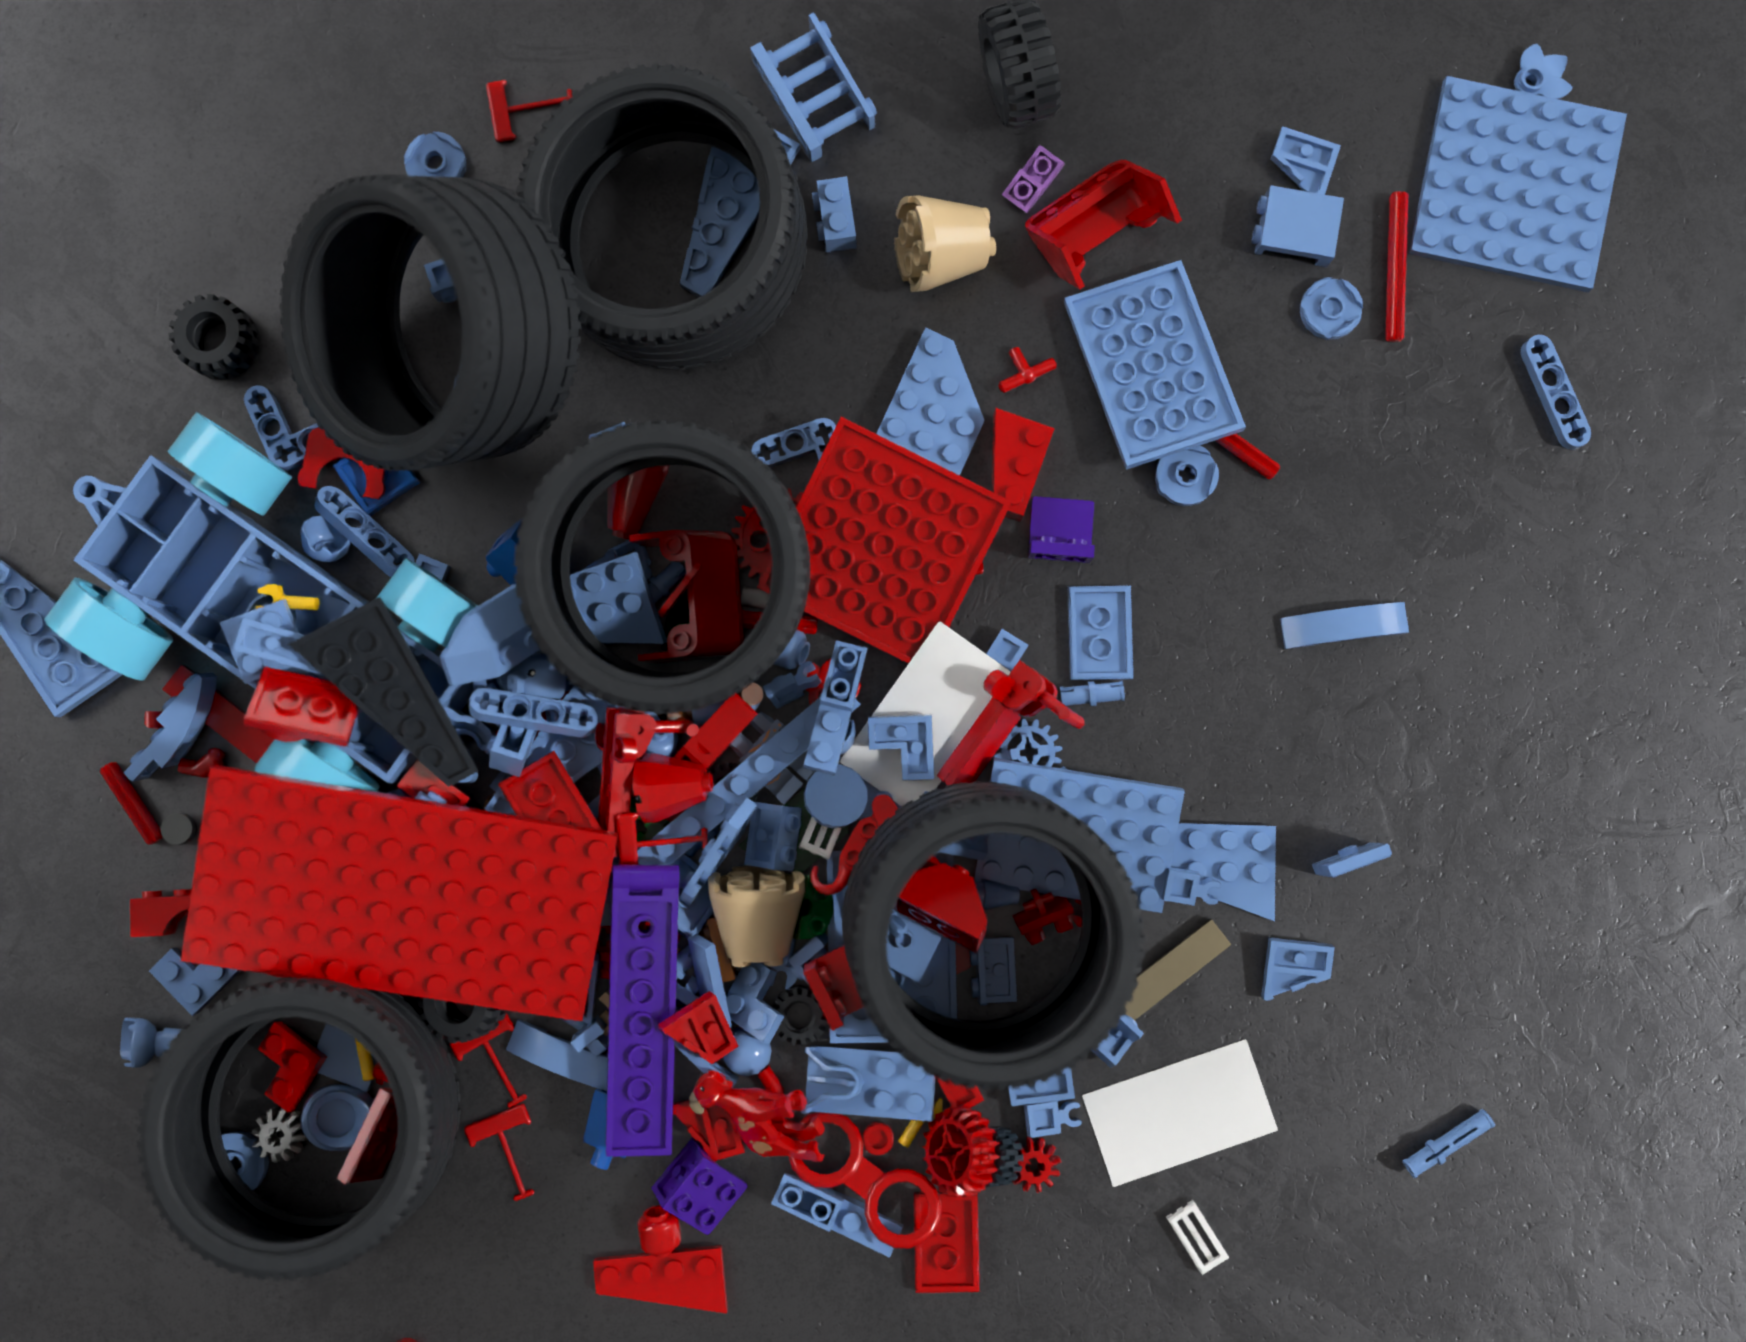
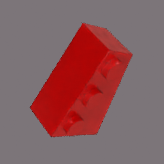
(1017, 458)

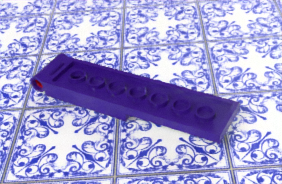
(639, 999)

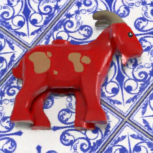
(760, 1117)

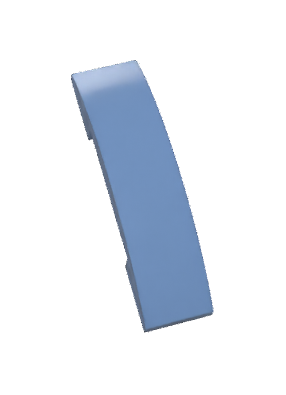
(1344, 624)
(558, 1055)

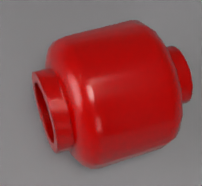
(658, 1232)

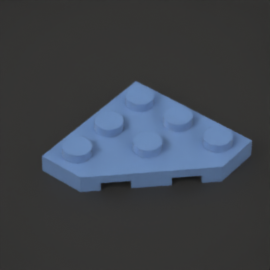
(717, 850)

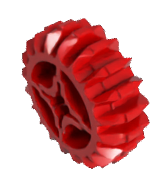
(960, 1151)

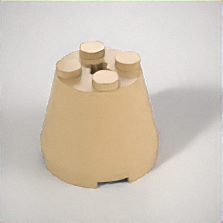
(941, 241)
(756, 912)

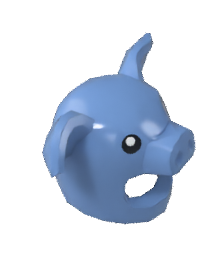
(536, 678)

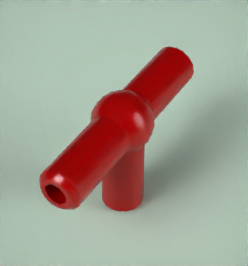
(1026, 373)

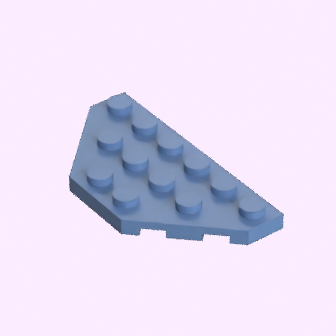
(934, 405)

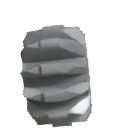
(271, 1143)

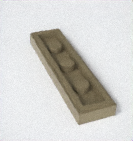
(1176, 967)

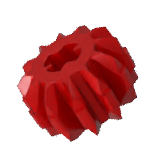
(1046, 1168)

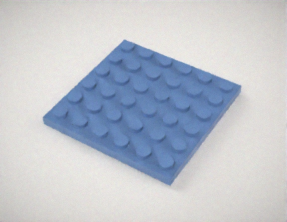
(1517, 184)

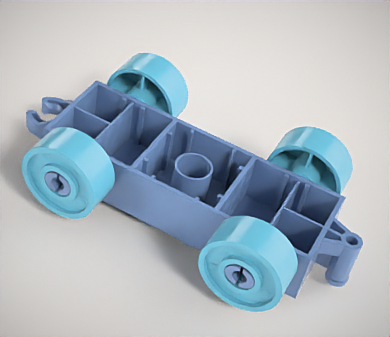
(196, 560)

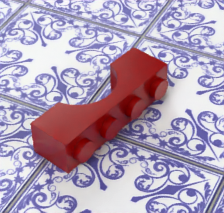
(157, 913)

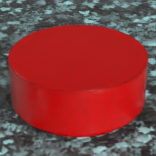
(878, 1138)

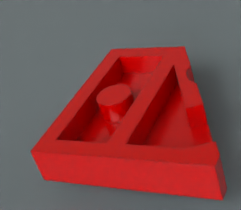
(701, 1028)
(711, 1129)

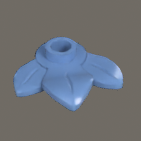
(1543, 72)

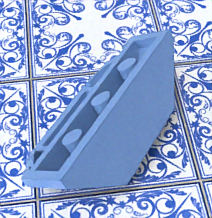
(489, 640)

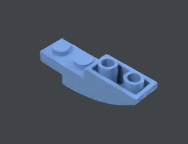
(835, 708)
(181, 723)
(831, 1212)

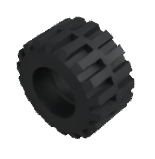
(194, 323)
(451, 1024)

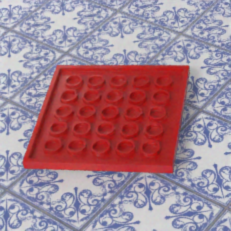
(890, 540)

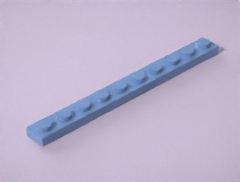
(734, 788)

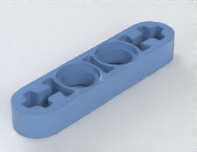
(1549, 394)
(359, 535)
(532, 718)

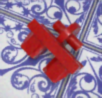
(1041, 912)

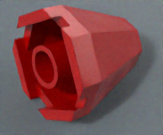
(668, 786)

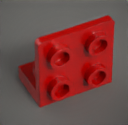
(833, 986)

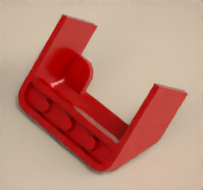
(1095, 211)
(712, 594)

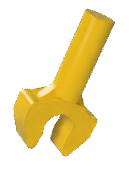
(294, 602)
(914, 1126)

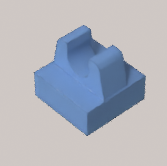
(591, 1037)

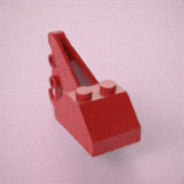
(934, 896)

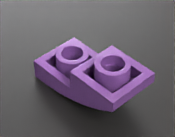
(1033, 179)

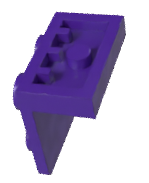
(1061, 530)
(697, 1188)

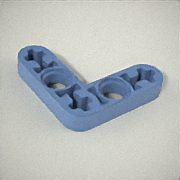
(806, 431)
(284, 438)

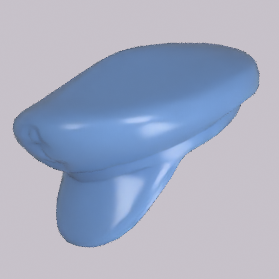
(335, 1116)

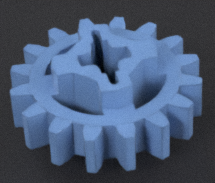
(1026, 736)

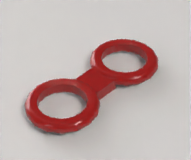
(870, 1182)

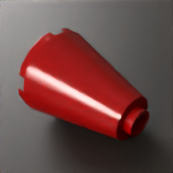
(632, 499)

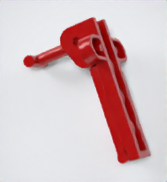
(1018, 693)
(623, 740)

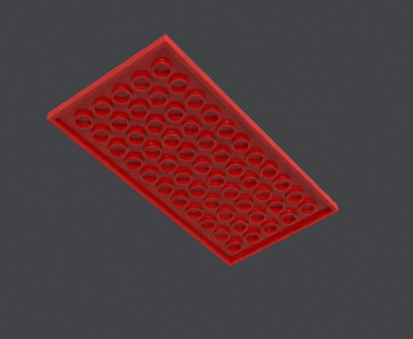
(396, 894)

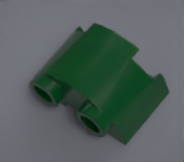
(814, 912)

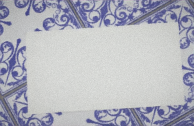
(940, 681)
(1179, 1113)

